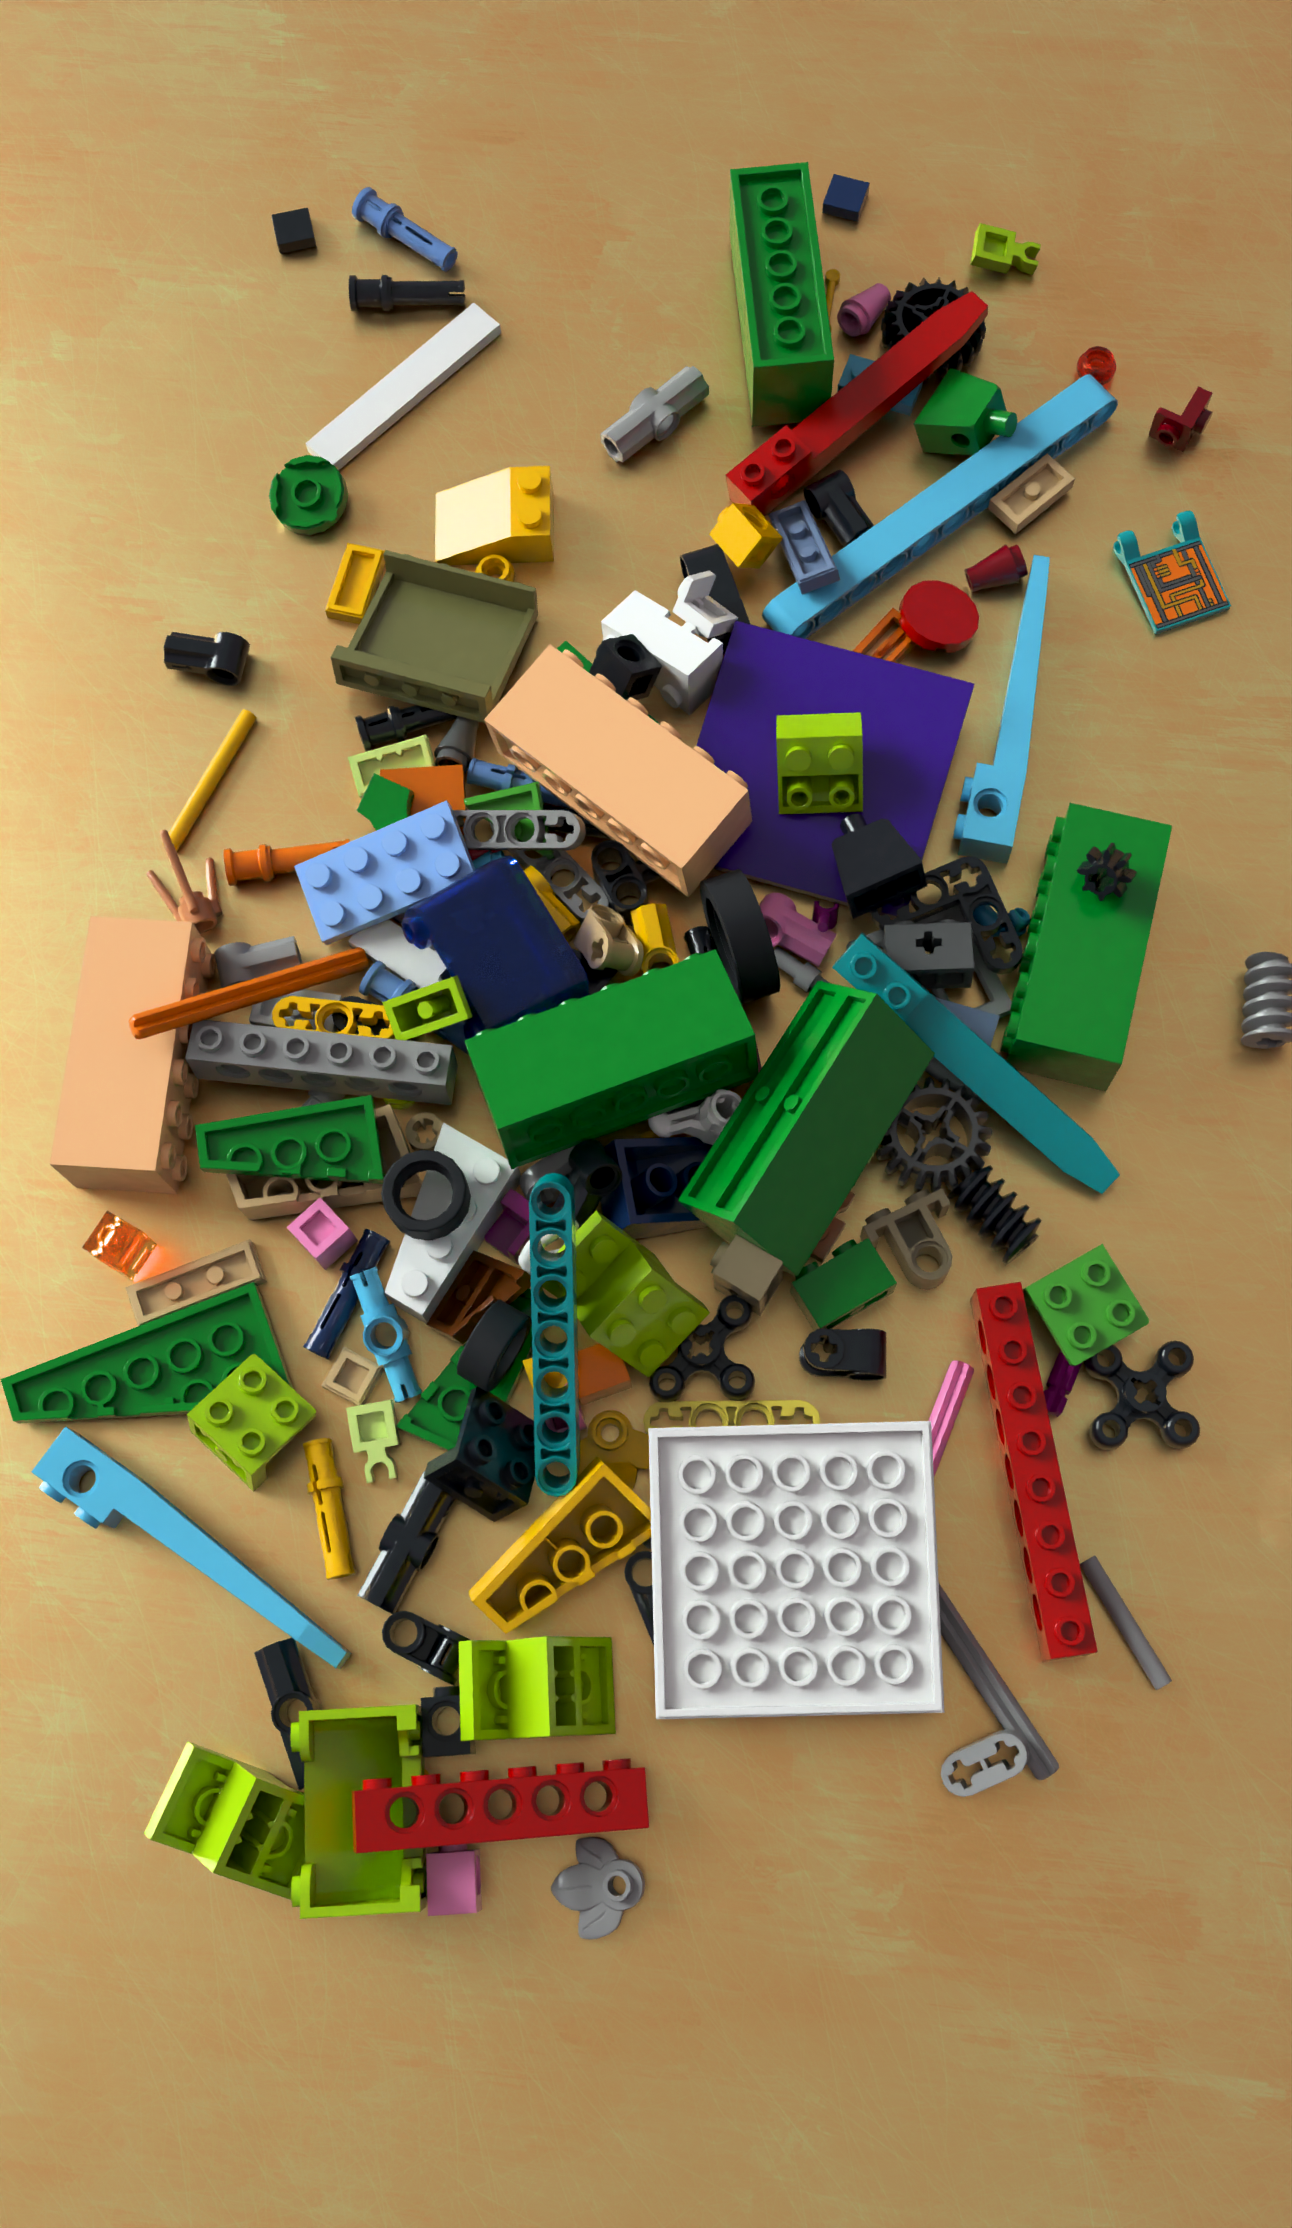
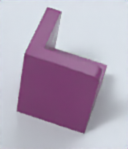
(511, 1228)

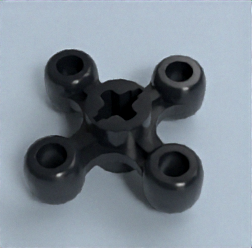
(715, 1363)
(1154, 1407)

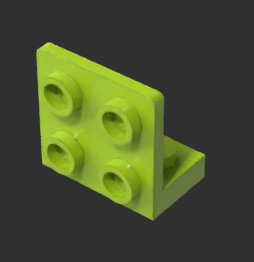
(250, 1419)

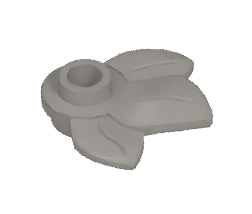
(591, 1890)

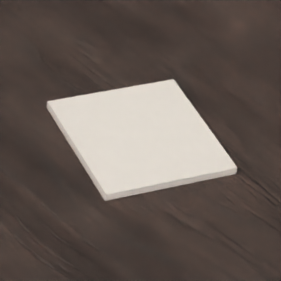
(795, 1570)

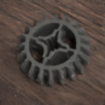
(945, 1145)

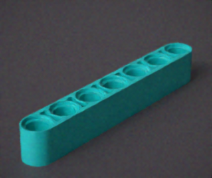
(549, 1356)

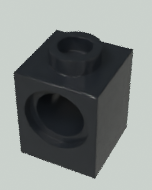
(627, 666)
(433, 1741)

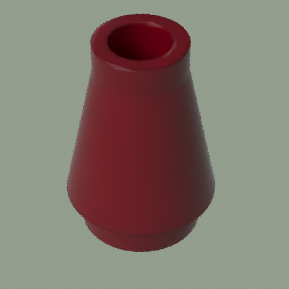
(997, 569)

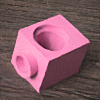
(322, 1233)
(453, 1880)

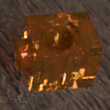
(119, 1245)

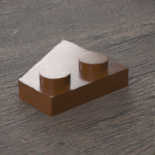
(472, 1293)

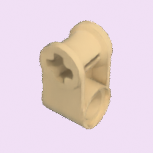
(608, 941)

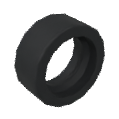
(405, 1169)
(494, 1345)

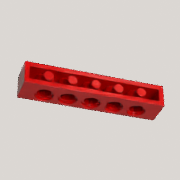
(623, 1810)

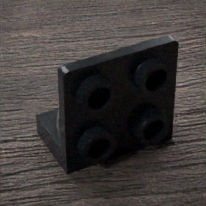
(491, 1459)

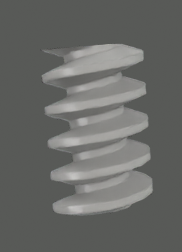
(1267, 1001)

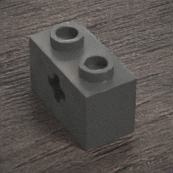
(949, 946)

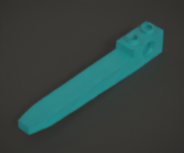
(978, 1065)

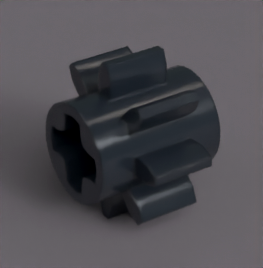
(1106, 871)

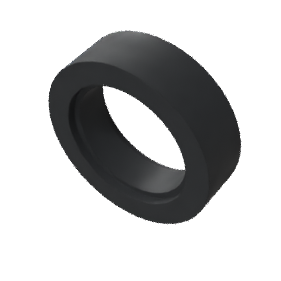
(740, 935)

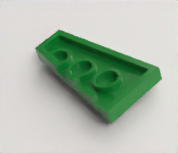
(304, 1142)
(443, 1403)

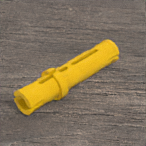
(331, 1520)

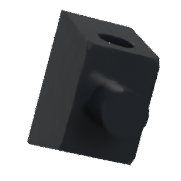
(875, 864)

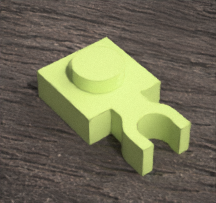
(374, 1430)

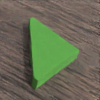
(515, 798)

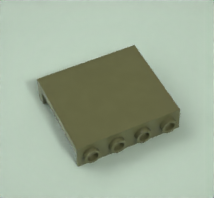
(438, 637)

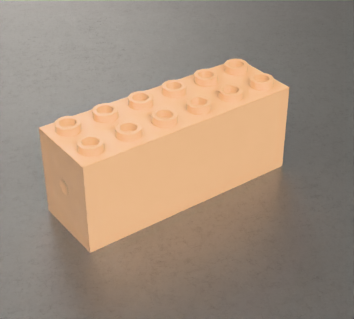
(620, 768)
(125, 1096)

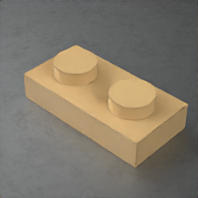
(1031, 493)

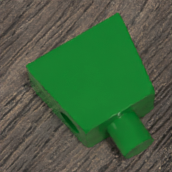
(963, 416)

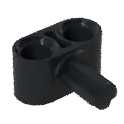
(626, 880)

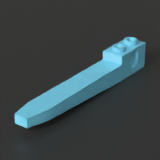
(1002, 783)
(123, 1493)

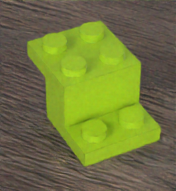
(628, 1296)
(536, 1688)
(232, 1820)

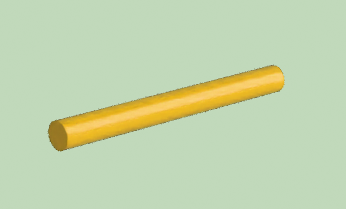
(211, 778)

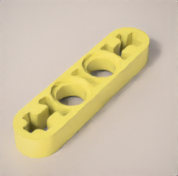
(730, 1411)

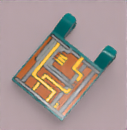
(1174, 582)

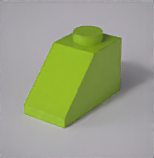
(427, 1009)

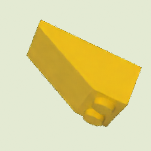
(498, 515)

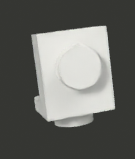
(700, 609)

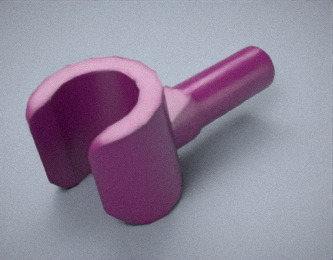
(825, 917)

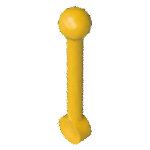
(832, 279)

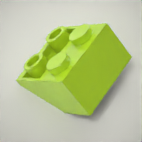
(820, 763)

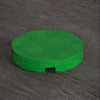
(308, 495)

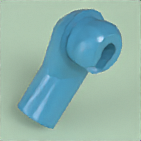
(987, 916)

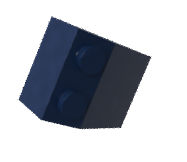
(652, 1182)

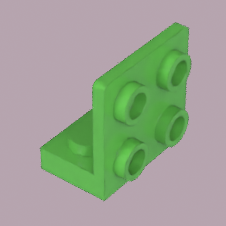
(1086, 1305)

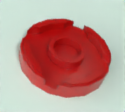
(938, 616)

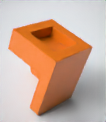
(600, 1374)

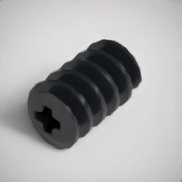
(996, 1213)

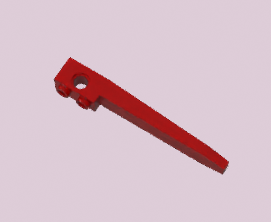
(799, 454)

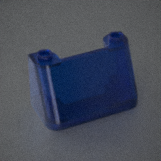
(499, 944)

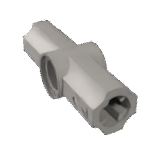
(654, 414)

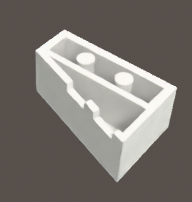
(687, 661)

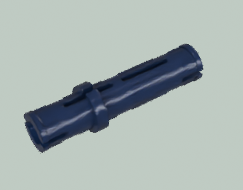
(344, 1297)

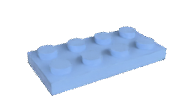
(384, 872)

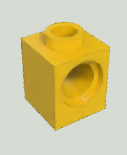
(745, 535)

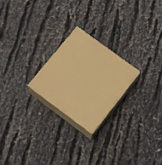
(352, 1377)

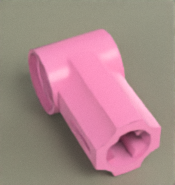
(794, 930)

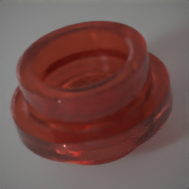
(1099, 358)

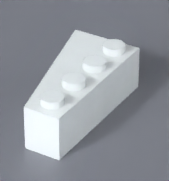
(429, 1267)

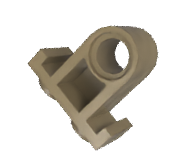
(913, 1233)

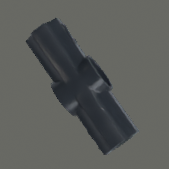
(406, 1545)
(285, 1682)

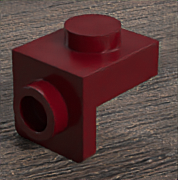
(1178, 430)

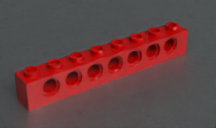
(1032, 1473)

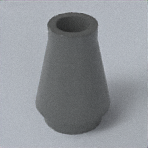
(458, 744)

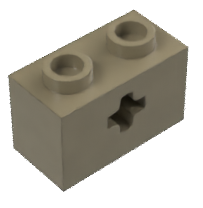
(746, 1272)

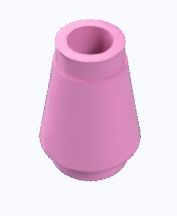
(862, 310)

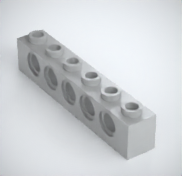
(322, 1061)

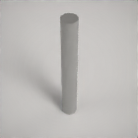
(1125, 1623)

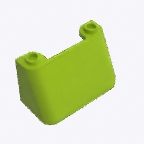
(338, 1754)

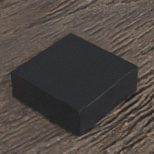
(293, 230)

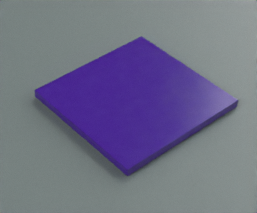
(907, 738)

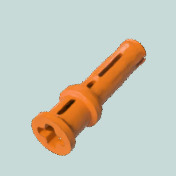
(268, 862)

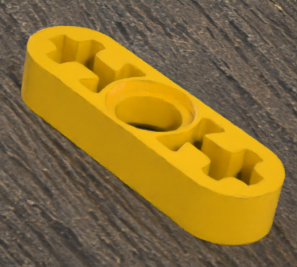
(306, 1006)

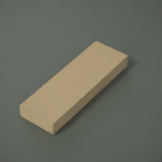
(195, 1282)

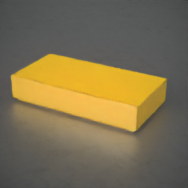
(355, 583)

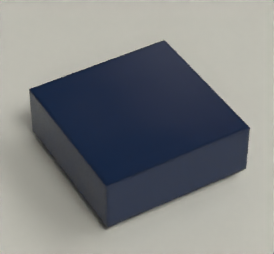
(845, 197)

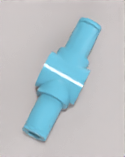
(395, 1357)

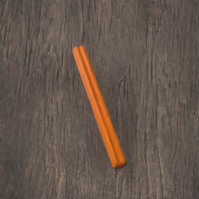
(247, 993)

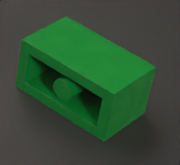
(842, 1285)

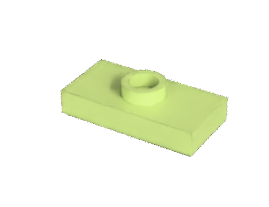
(404, 754)

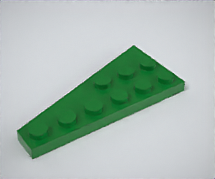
(150, 1368)

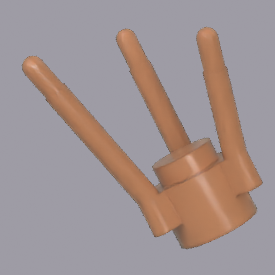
(193, 905)

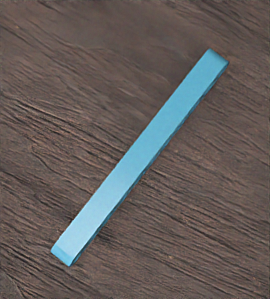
(943, 507)

